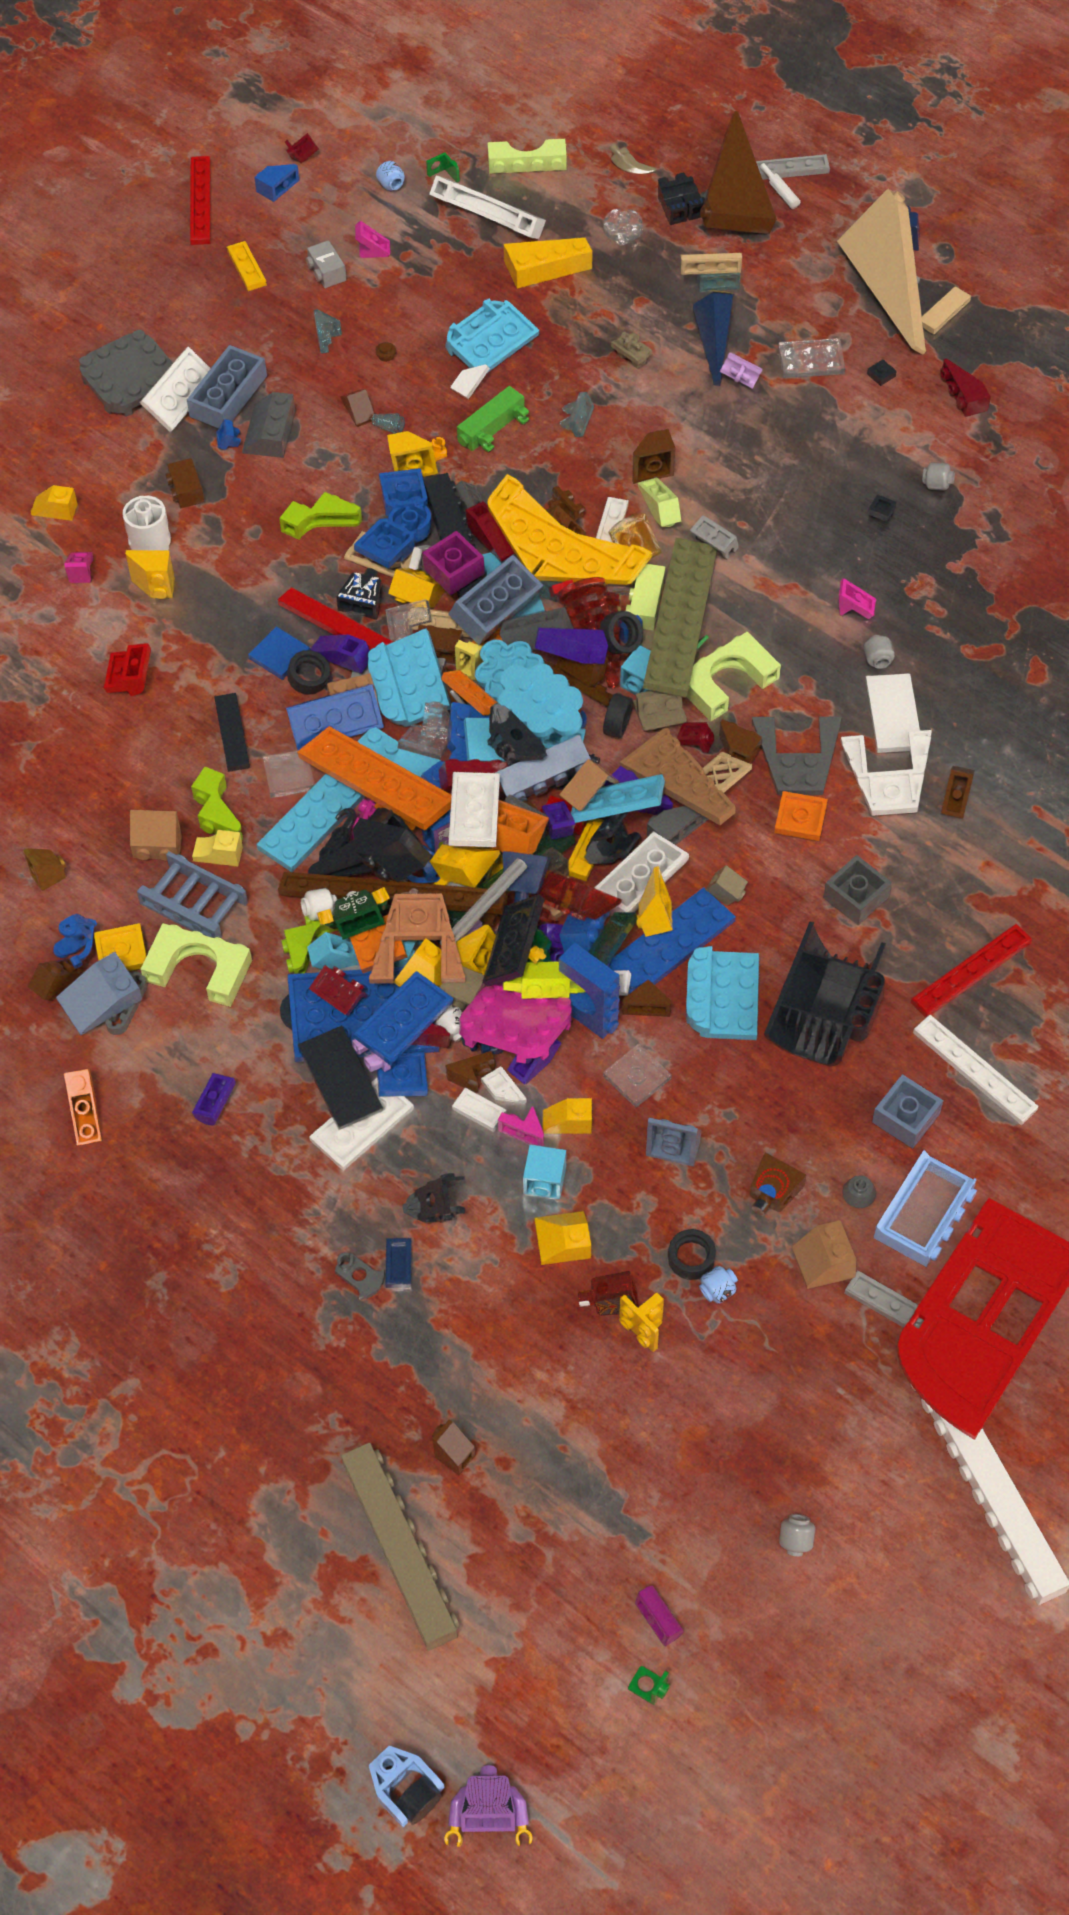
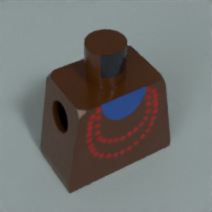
(775, 1185)

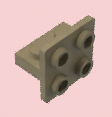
(658, 709)

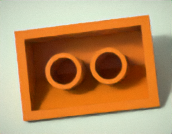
(518, 829)

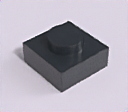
(881, 372)
(882, 508)

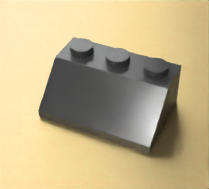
(270, 425)

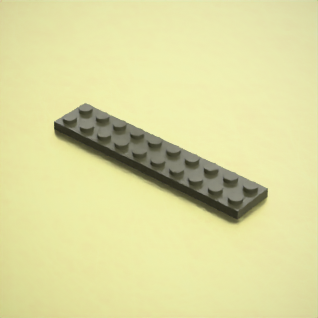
(680, 618)

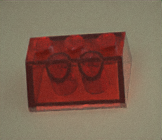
(576, 897)

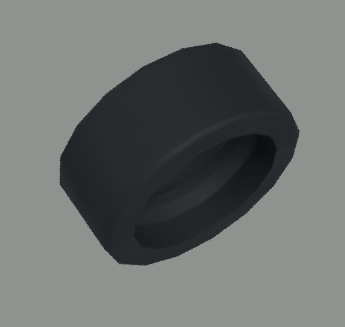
(634, 628)
(313, 658)
(617, 715)
(697, 1237)

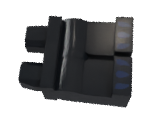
(681, 197)

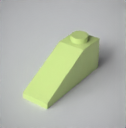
(661, 502)

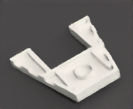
(890, 790)

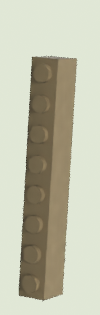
(399, 1546)

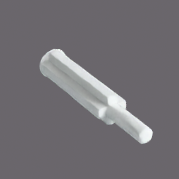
(781, 187)

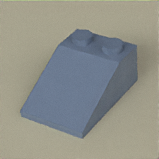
(99, 994)
(672, 1141)

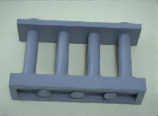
(185, 916)

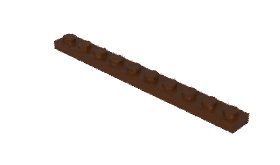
(455, 897)

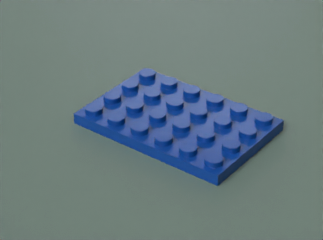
(315, 1016)

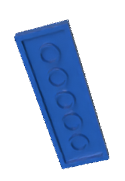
(657, 955)

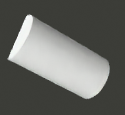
(633, 873)

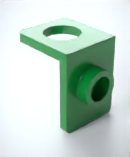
(446, 164)
(659, 1689)

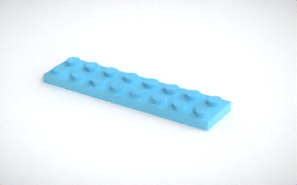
(316, 811)

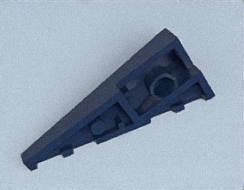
(713, 320)

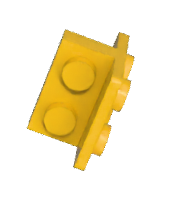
(643, 1320)

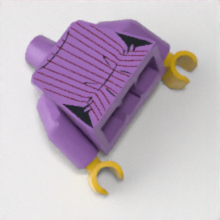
(488, 1805)

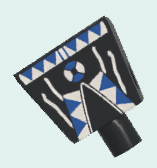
(361, 594)

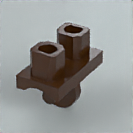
(565, 501)

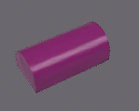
(658, 1615)

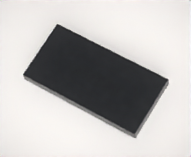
(513, 940)
(340, 1077)

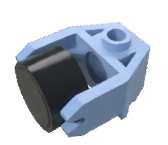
(418, 1798)

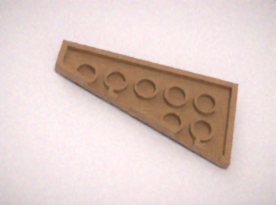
(682, 776)

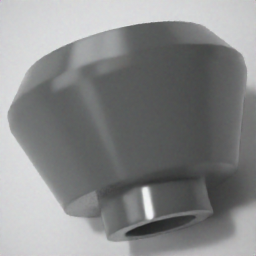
(859, 1192)

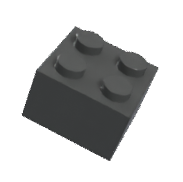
(857, 889)

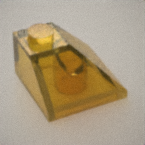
(635, 531)

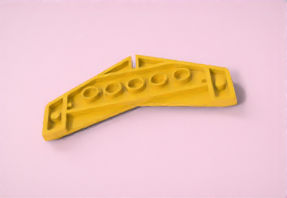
(563, 553)

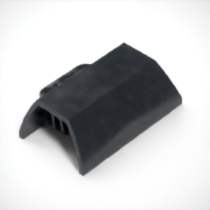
(824, 1002)

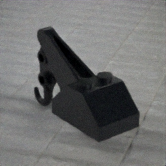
(375, 847)

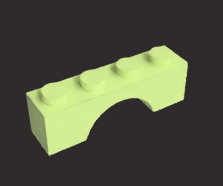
(548, 157)

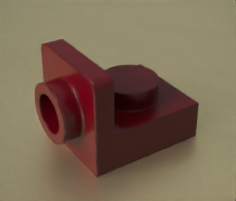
(696, 734)

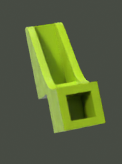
(327, 512)
(215, 814)
(296, 944)

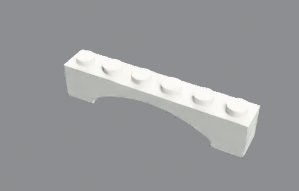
(488, 207)

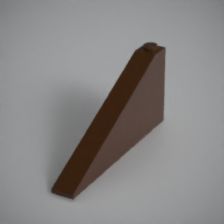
(736, 190)

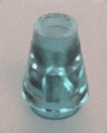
(390, 422)

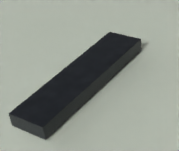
(232, 732)

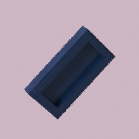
(398, 1262)

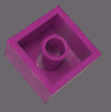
(453, 562)

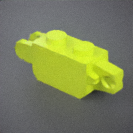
(542, 981)

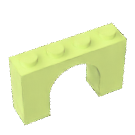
(740, 653)
(175, 944)

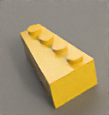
(546, 260)

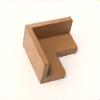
(586, 784)

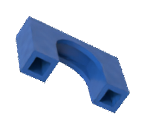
(600, 1003)

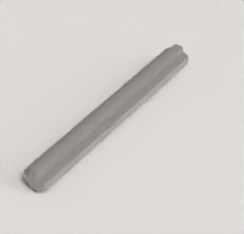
(488, 899)

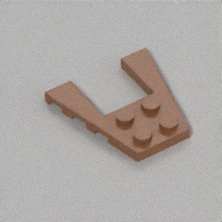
(416, 919)

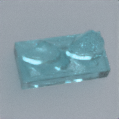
(580, 414)

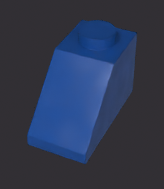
(276, 180)

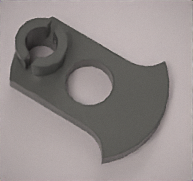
(366, 1287)

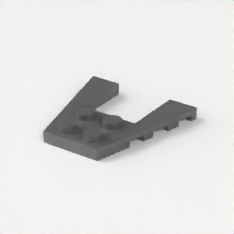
(798, 771)

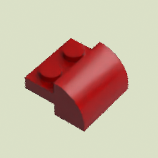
(128, 669)

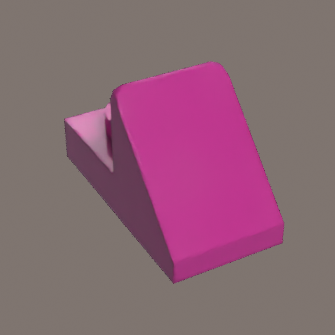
(371, 242)
(78, 567)
(856, 599)
(526, 1131)

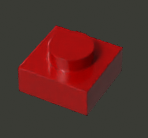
(554, 589)

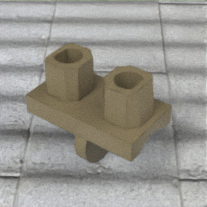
(630, 347)

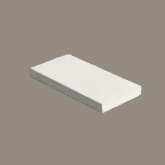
(169, 395)
(892, 711)
(474, 809)
(351, 1142)

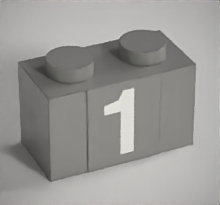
(326, 264)

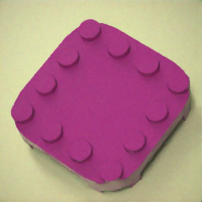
(514, 1023)

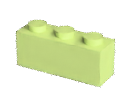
(647, 594)

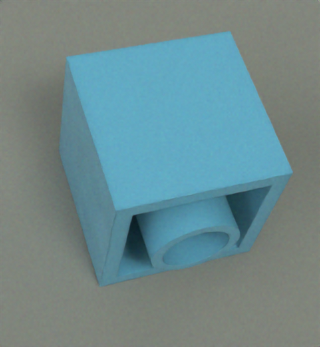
(634, 671)
(544, 1172)

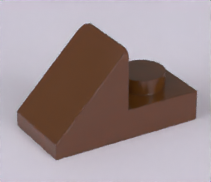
(465, 1070)

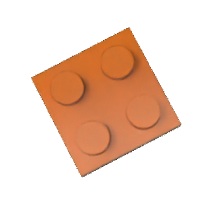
(801, 816)
(368, 943)

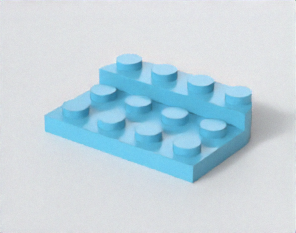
(490, 334)
(407, 677)
(723, 994)

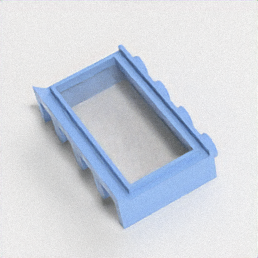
(925, 1210)

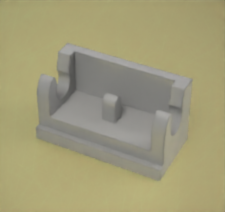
(715, 536)

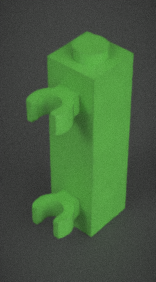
(491, 418)

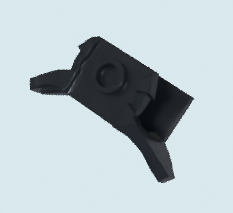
(505, 724)
(602, 852)
(419, 1204)

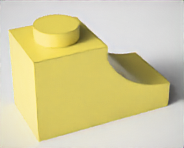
(468, 658)
(221, 849)

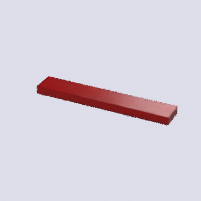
(200, 200)
(328, 618)
(971, 970)

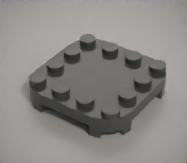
(124, 371)

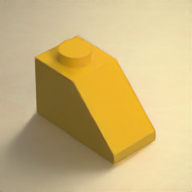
(56, 503)
(568, 1117)

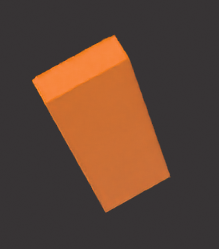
(469, 691)

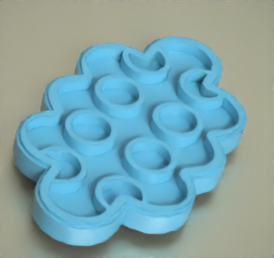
(499, 656)
(541, 699)

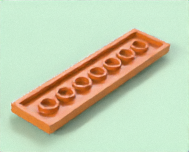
(376, 777)

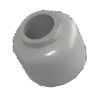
(938, 476)
(879, 651)
(797, 1534)

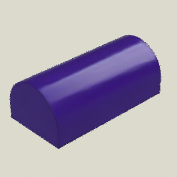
(213, 1099)

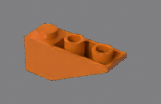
(83, 1106)

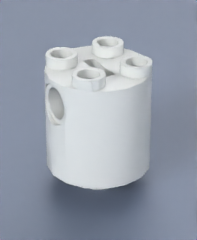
(146, 524)

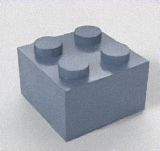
(907, 1111)

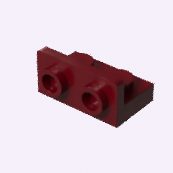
(337, 990)

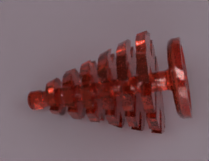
(589, 612)

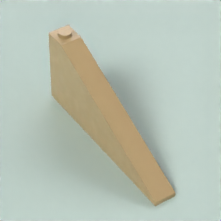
(884, 256)

